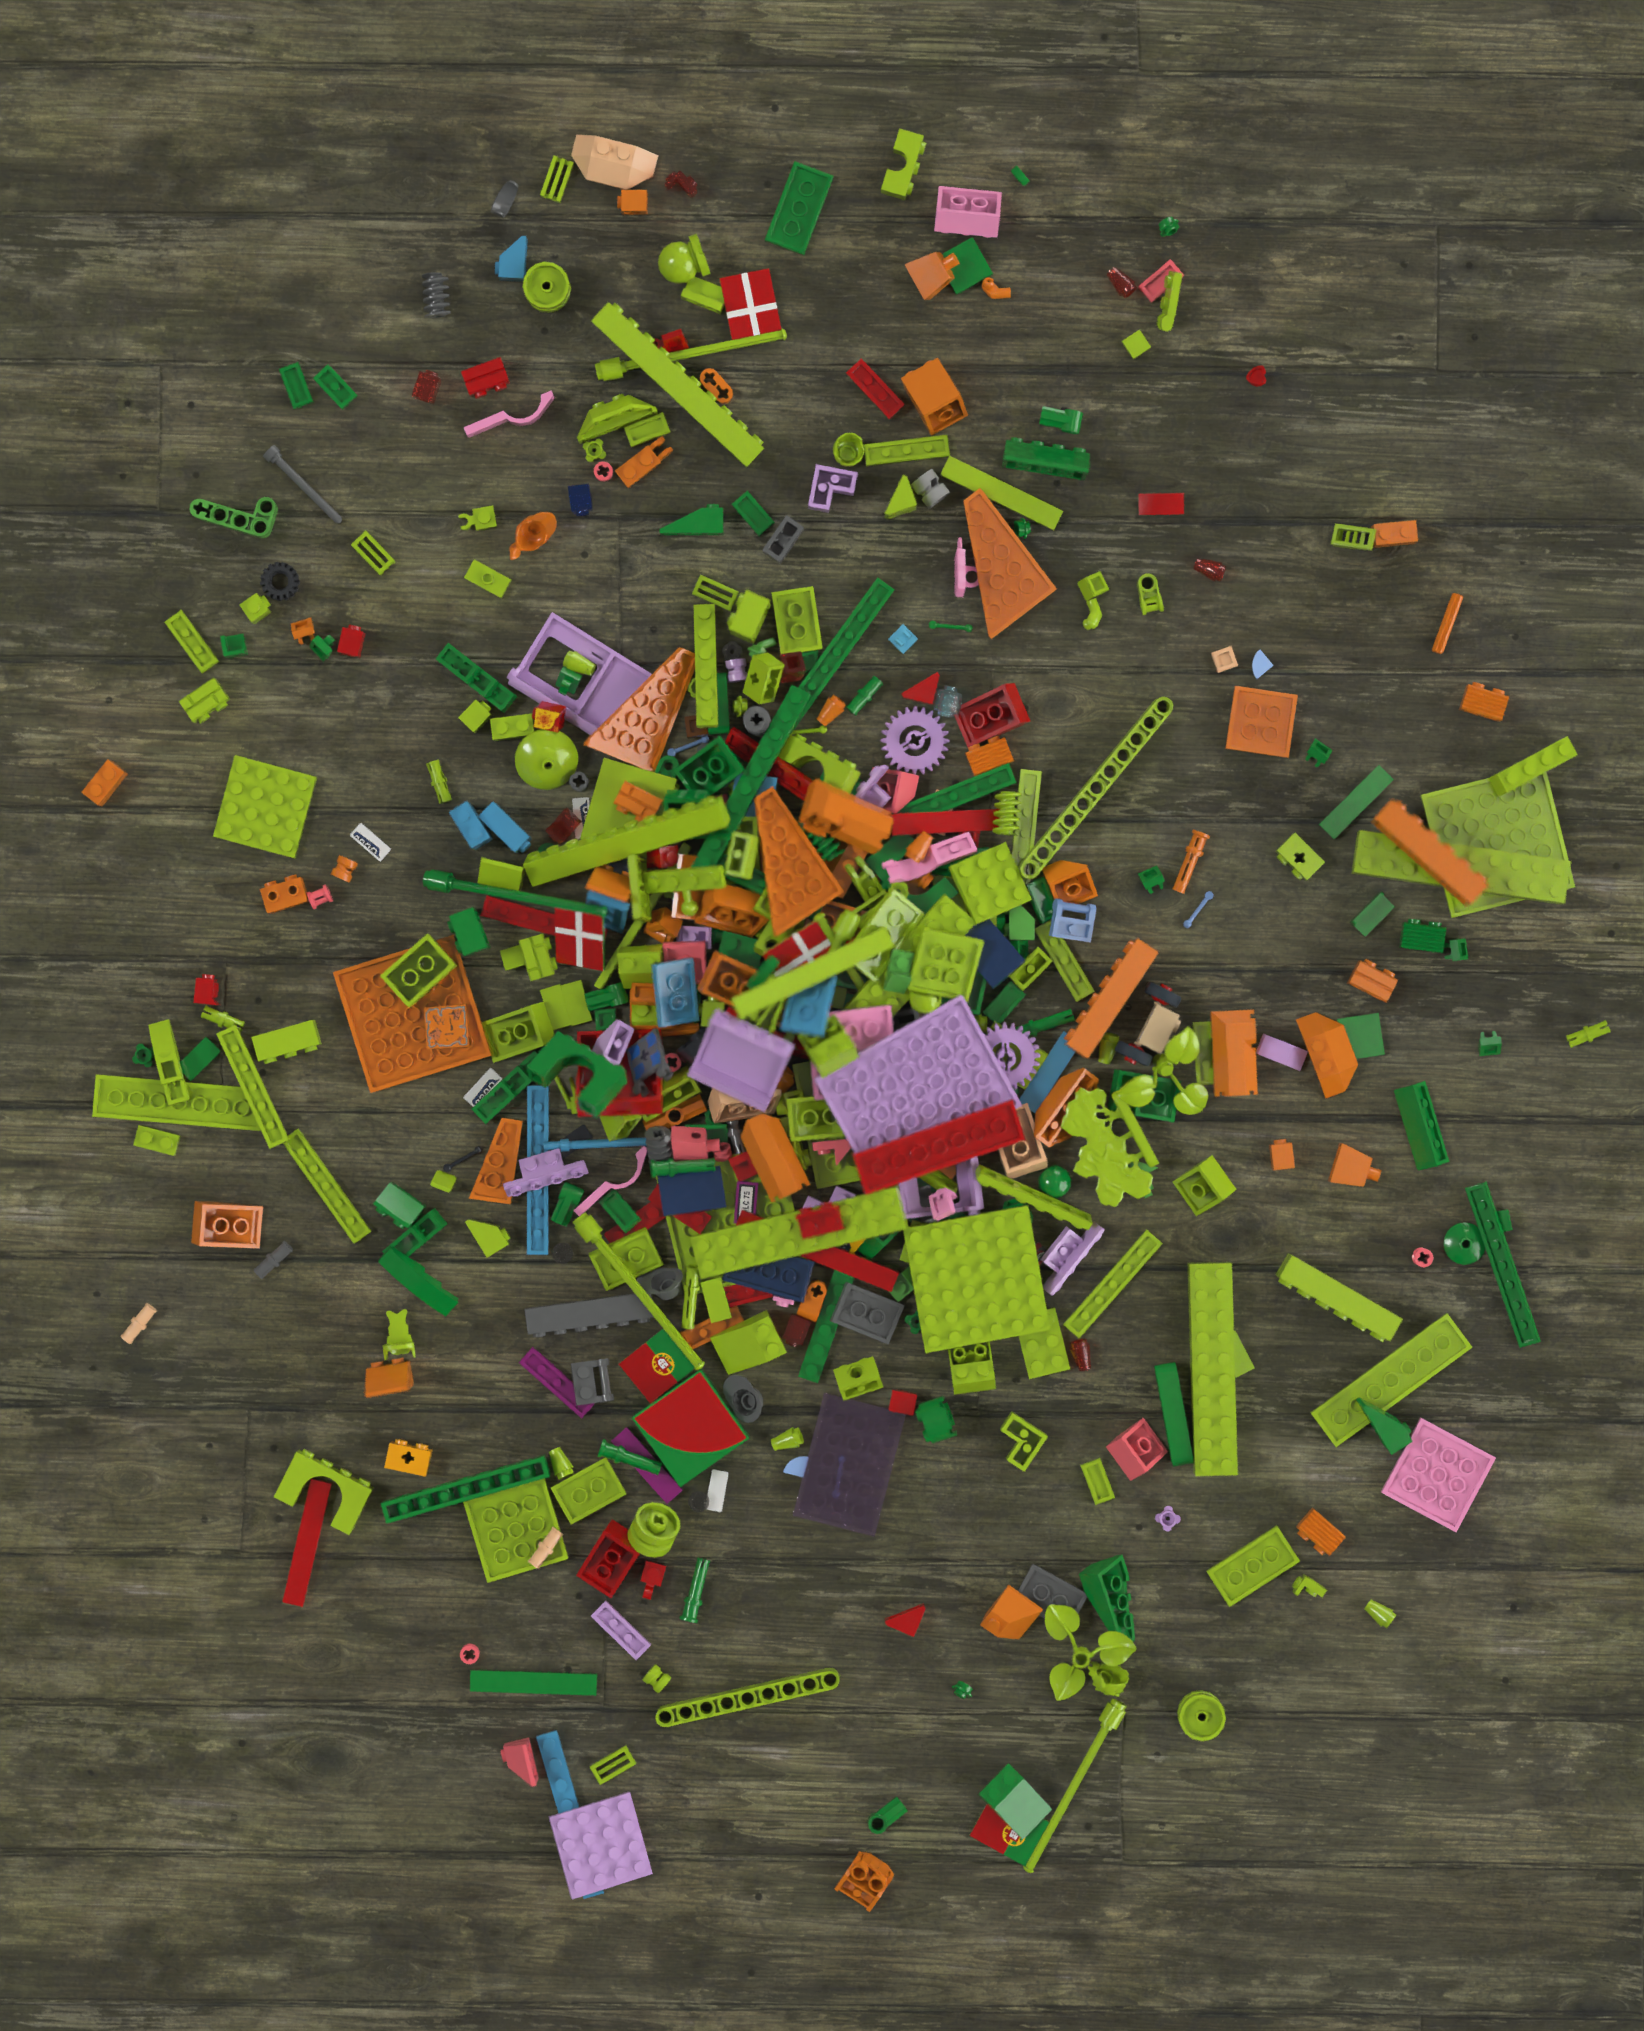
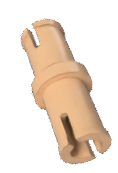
(138, 1323)
(545, 1547)

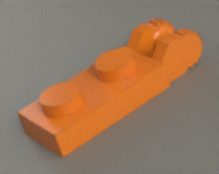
(642, 463)

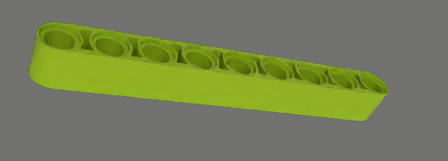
(739, 1704)

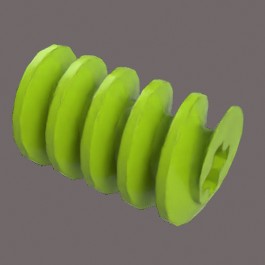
(1006, 813)

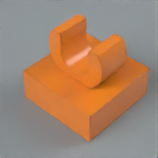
(303, 628)

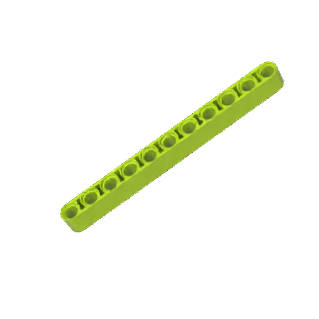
(1104, 782)

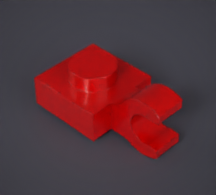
(672, 341)
(652, 1575)

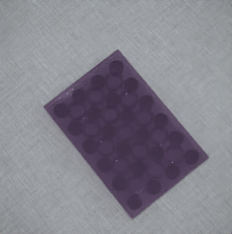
(849, 1464)

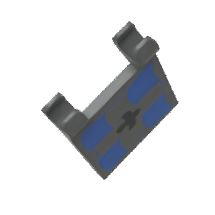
(646, 1058)

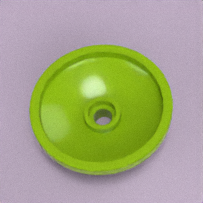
(545, 747)

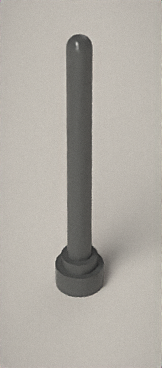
(273, 455)

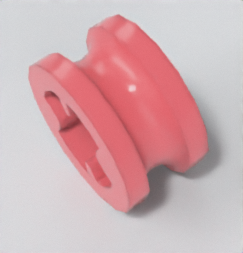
(601, 477)
(724, 1154)
(468, 1647)

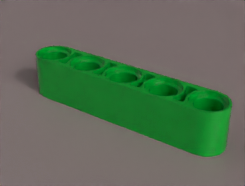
(1173, 1414)

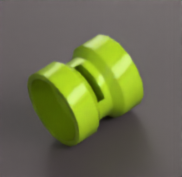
(653, 1674)

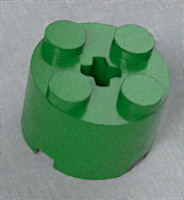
(936, 1420)

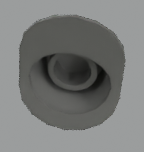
(662, 1282)
(743, 1398)

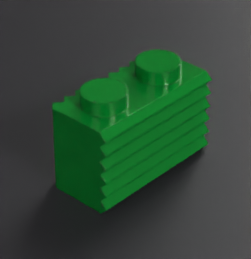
(1422, 937)

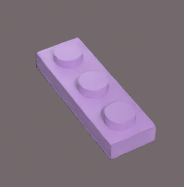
(620, 1630)

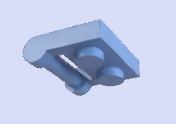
(1071, 927)

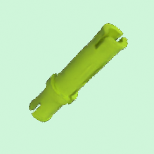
(690, 1296)

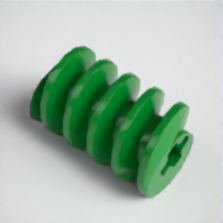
(825, 846)

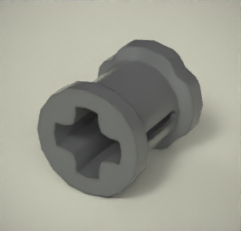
(583, 787)

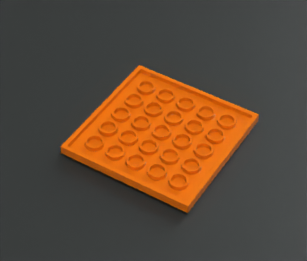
(393, 1036)

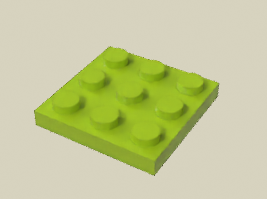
(990, 883)
(945, 963)

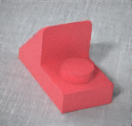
(840, 1146)

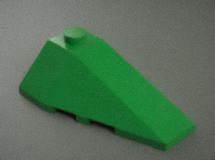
(1107, 1591)

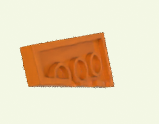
(499, 1163)

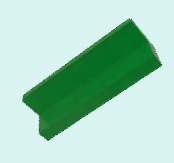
(1421, 1125)

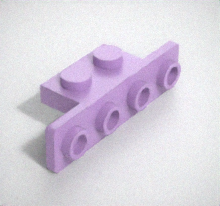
(871, 791)
(543, 1171)
(1067, 1253)

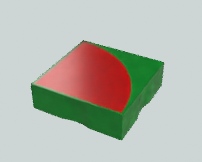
(690, 1427)

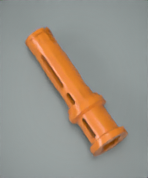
(1197, 852)

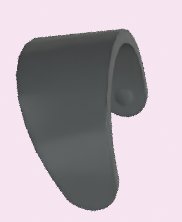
(505, 199)
(924, 1192)

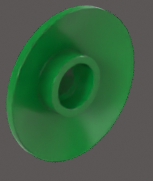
(1453, 1243)

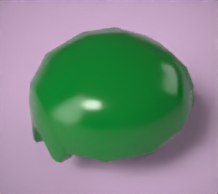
(1054, 1181)

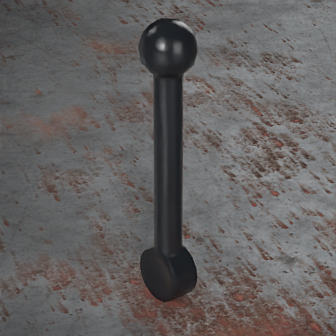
(447, 1167)

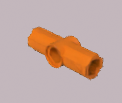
(687, 1109)

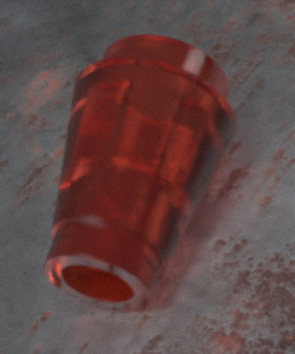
(1122, 283)
(1211, 569)
(1081, 1353)

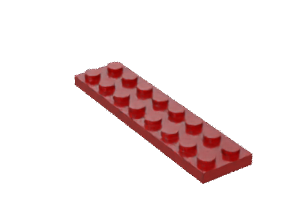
(938, 1146)

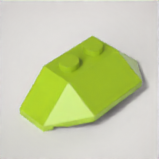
(613, 416)

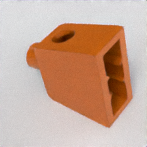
(932, 273)
(1352, 1167)

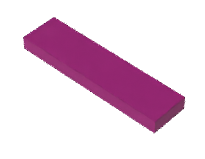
(553, 1379)
(662, 1483)

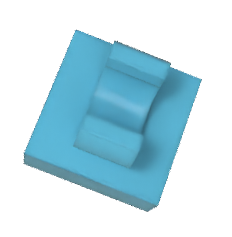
(903, 639)

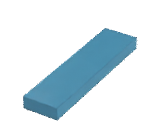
(1047, 1074)

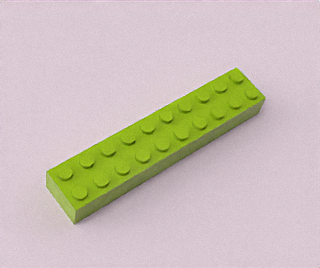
(1506, 872)
(781, 1237)
(1212, 1369)

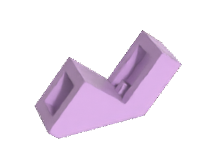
(1281, 1052)

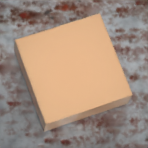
(1224, 659)

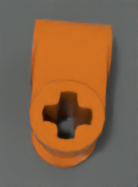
(813, 1303)

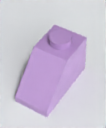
(614, 1041)

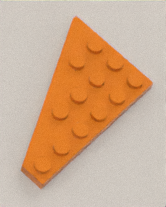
(1005, 569)
(644, 721)
(793, 870)

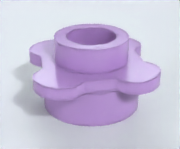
(1168, 1512)

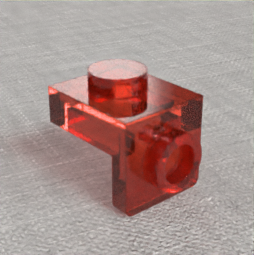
(687, 183)
(563, 826)

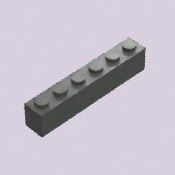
(586, 1313)

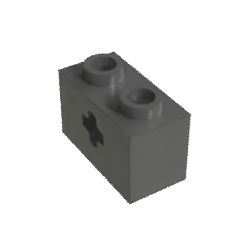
(783, 539)

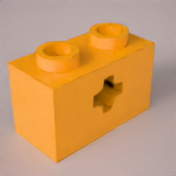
(396, 1461)

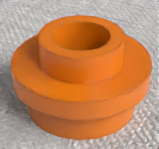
(925, 880)

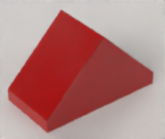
(923, 691)
(907, 1620)

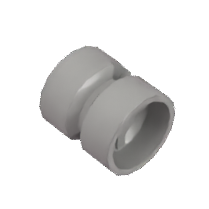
(930, 488)

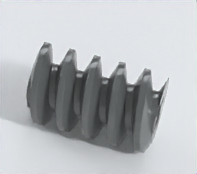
(435, 294)
(763, 725)
(659, 1143)

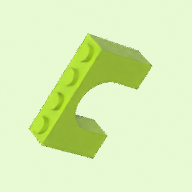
(354, 1491)

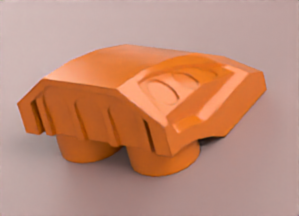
(865, 1879)

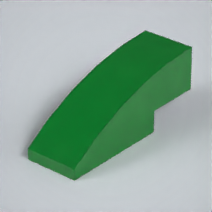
(419, 1233)

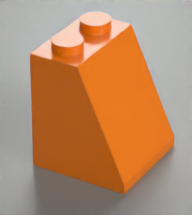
(934, 396)

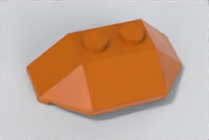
(1329, 1052)
(1053, 1108)

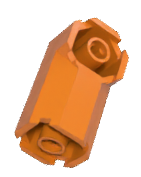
(845, 817)
(1233, 1053)
(773, 1156)

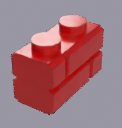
(485, 378)

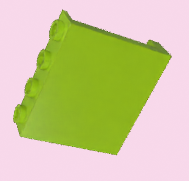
(602, 810)

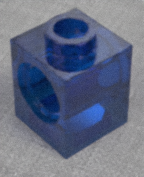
(580, 499)

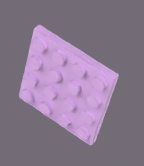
(600, 1845)

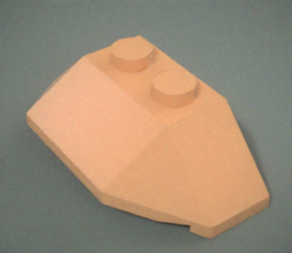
(612, 161)

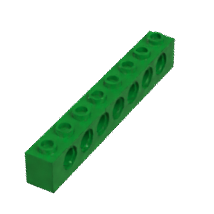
(465, 1489)

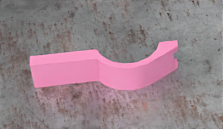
(502, 417)
(936, 856)
(598, 1193)

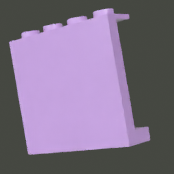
(740, 1060)

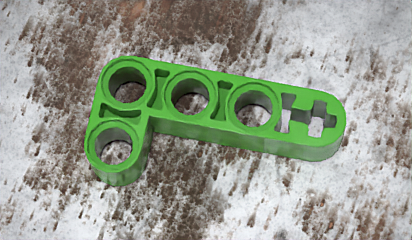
(232, 515)

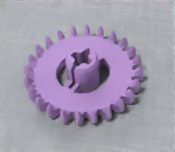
(933, 731)
(1025, 1045)

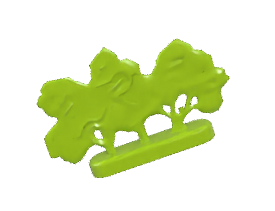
(1105, 1152)

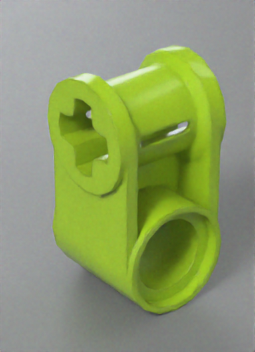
(1149, 596)

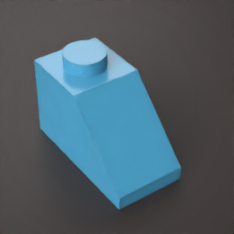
(513, 262)

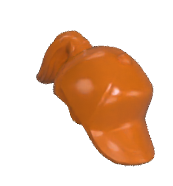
(533, 533)

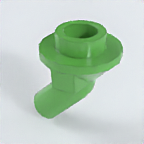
(761, 646)

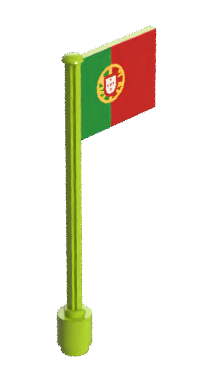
(666, 1355)
(999, 1836)

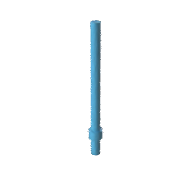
(564, 1144)

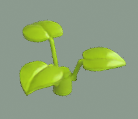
(1180, 1048)
(1068, 1680)

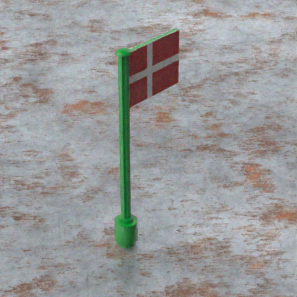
(577, 924)

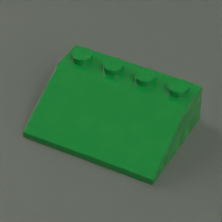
(1046, 459)

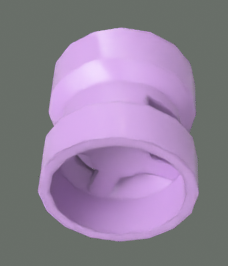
(736, 670)

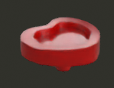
(1257, 376)

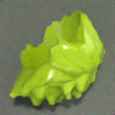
(1108, 1679)

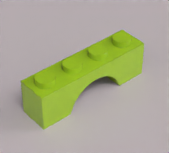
(1533, 766)
(836, 773)

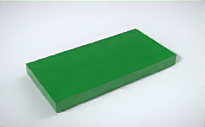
(799, 208)

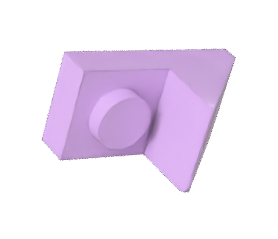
(695, 933)

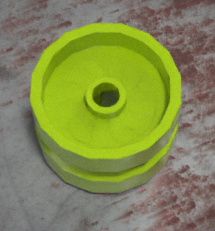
(553, 298)
(653, 1529)
(1196, 1703)

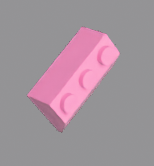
(968, 211)

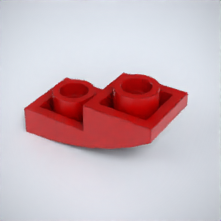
(1161, 503)

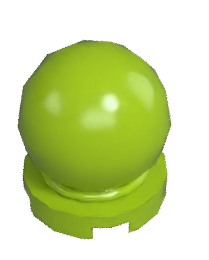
(682, 261)

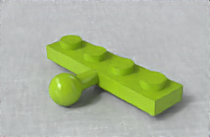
(685, 880)

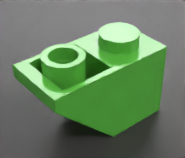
(1020, 925)

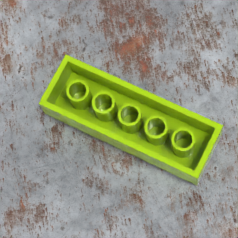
(1339, 1297)

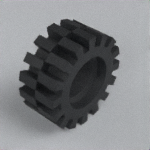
(289, 590)

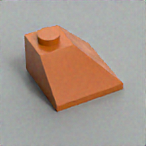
(1070, 881)
(1010, 1614)

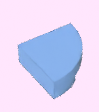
(1260, 664)
(796, 1466)

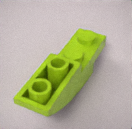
(168, 1062)

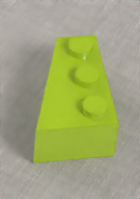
(765, 1018)

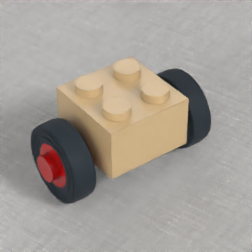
(1157, 1027)

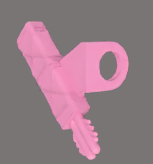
(961, 570)

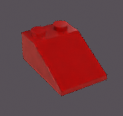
(991, 714)
(609, 1560)

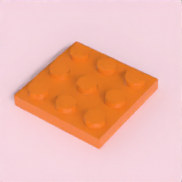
(1261, 721)

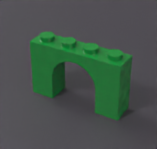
(895, 850)
(565, 1052)

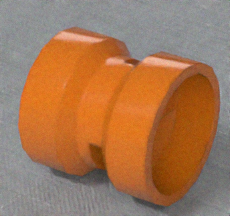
(344, 868)

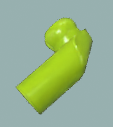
(1094, 616)

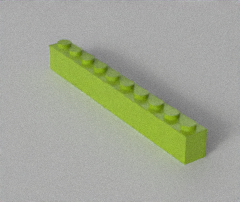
(677, 384)
(627, 840)

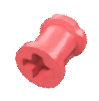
(315, 901)
(678, 1062)
(1416, 1254)

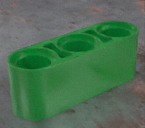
(723, 707)

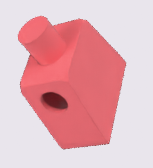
(692, 1143)

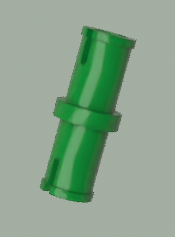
(864, 695)

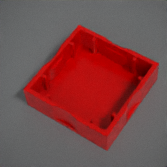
(625, 1101)

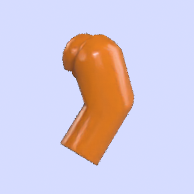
(993, 291)

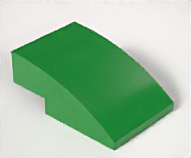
(1162, 1104)

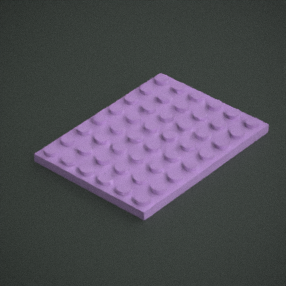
(916, 1078)

